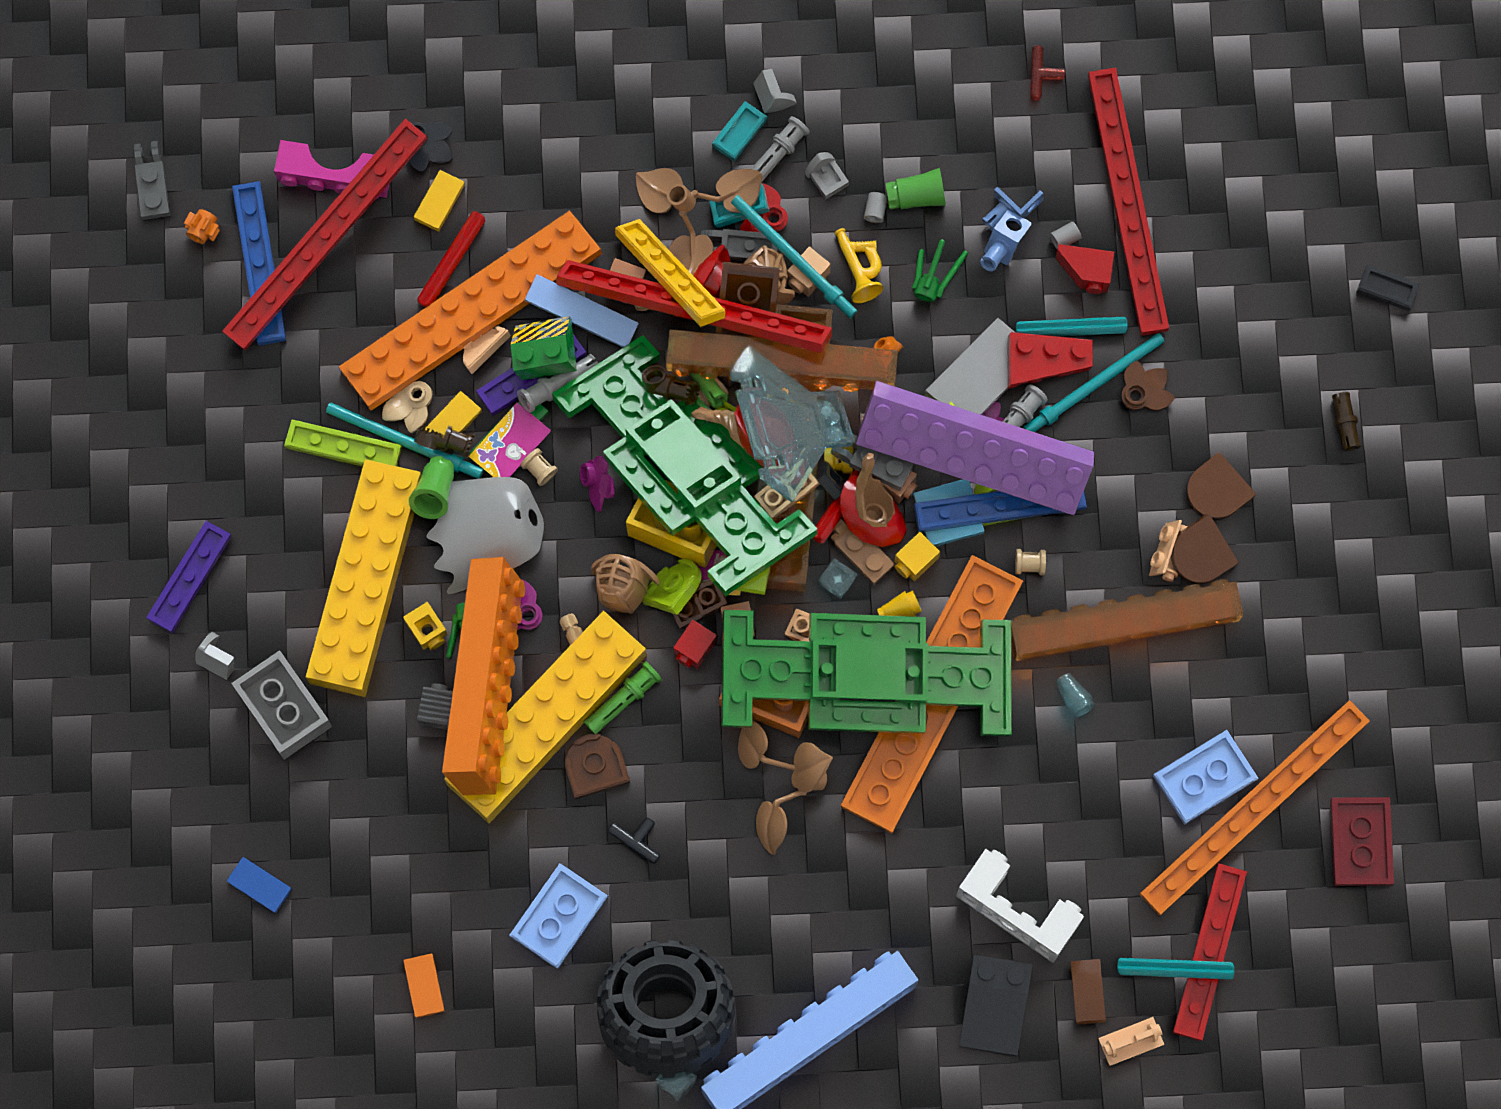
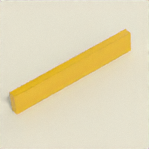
(670, 272)

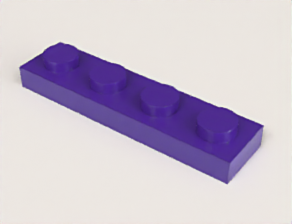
(503, 389)
(189, 577)

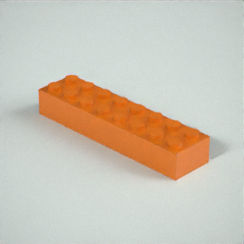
(483, 677)

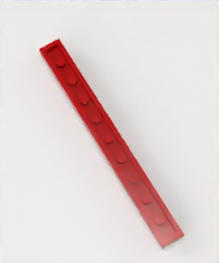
(1128, 202)
(325, 234)
(655, 297)

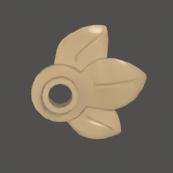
(407, 407)

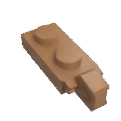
(864, 556)

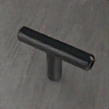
(636, 840)

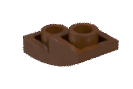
(703, 602)
(1088, 991)

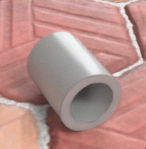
(875, 207)
(1065, 235)

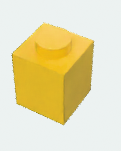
(916, 557)

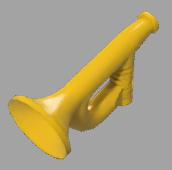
(865, 288)

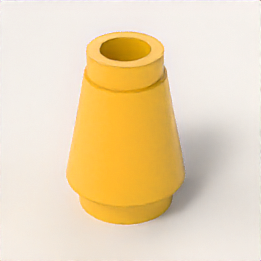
(902, 605)

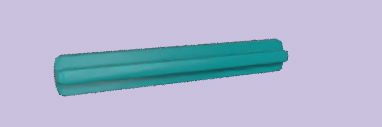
(1074, 327)
(1176, 968)

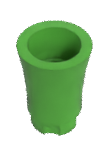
(917, 191)
(433, 489)

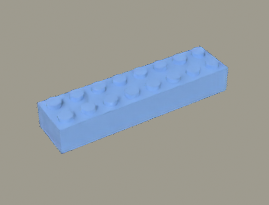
(811, 1034)

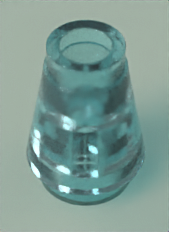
(1075, 696)

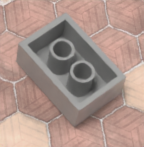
(281, 704)

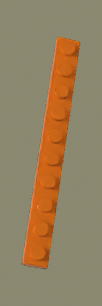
(1254, 808)

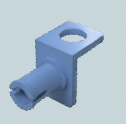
(1006, 203)
(1003, 241)

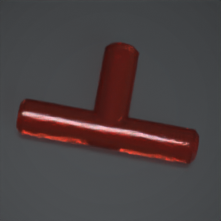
(1040, 72)

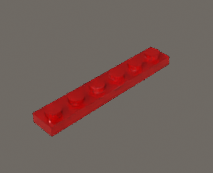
(1210, 946)

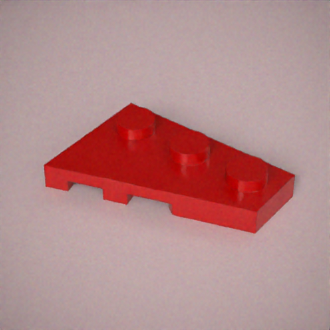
(1043, 356)

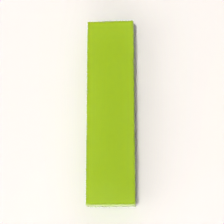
(340, 445)

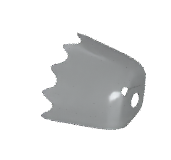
(484, 525)

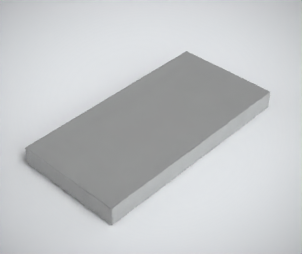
(977, 374)

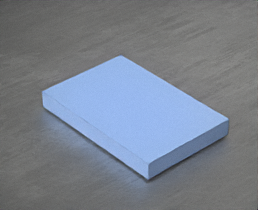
(1205, 777)
(558, 916)

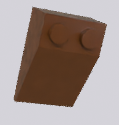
(748, 286)

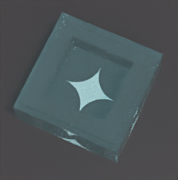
(837, 578)

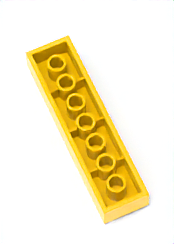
(364, 579)
(558, 706)

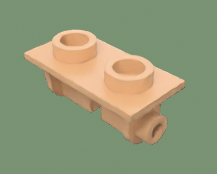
(1161, 559)
(1131, 1041)

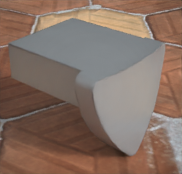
(770, 93)
(826, 174)
(213, 658)

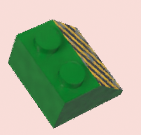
(543, 348)

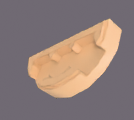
(481, 349)

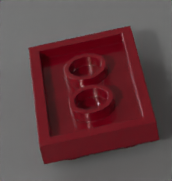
(1362, 841)

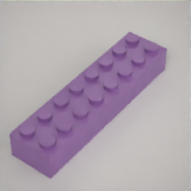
(975, 448)

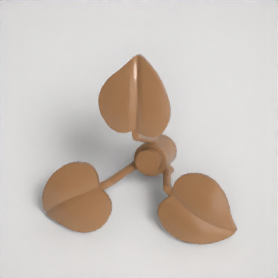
(664, 188)
(808, 775)

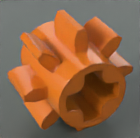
(201, 226)

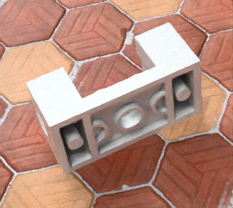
(978, 892)

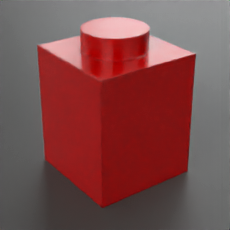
(694, 645)

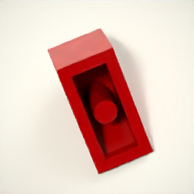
(1087, 267)

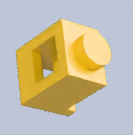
(426, 617)

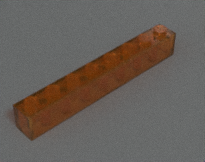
(836, 366)
(1125, 620)

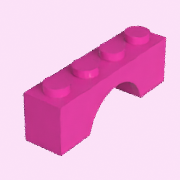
(296, 166)

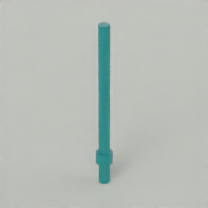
(832, 293)
(1050, 414)
(403, 440)

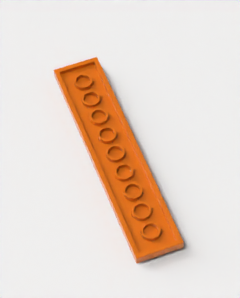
(466, 312)
(900, 759)

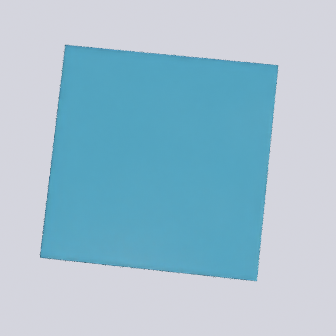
(949, 490)

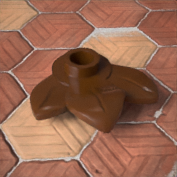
(1148, 386)

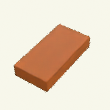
(424, 985)

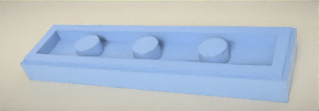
(582, 311)

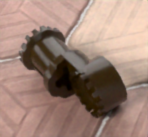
(670, 386)
(451, 440)

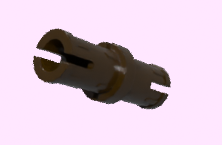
(1346, 421)

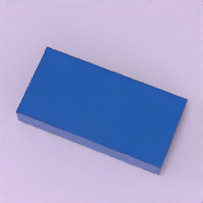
(259, 885)

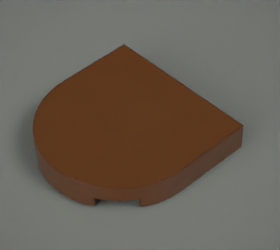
(1218, 489)
(1202, 552)
(595, 765)

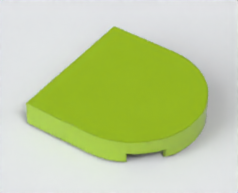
(675, 587)

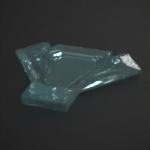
(787, 422)

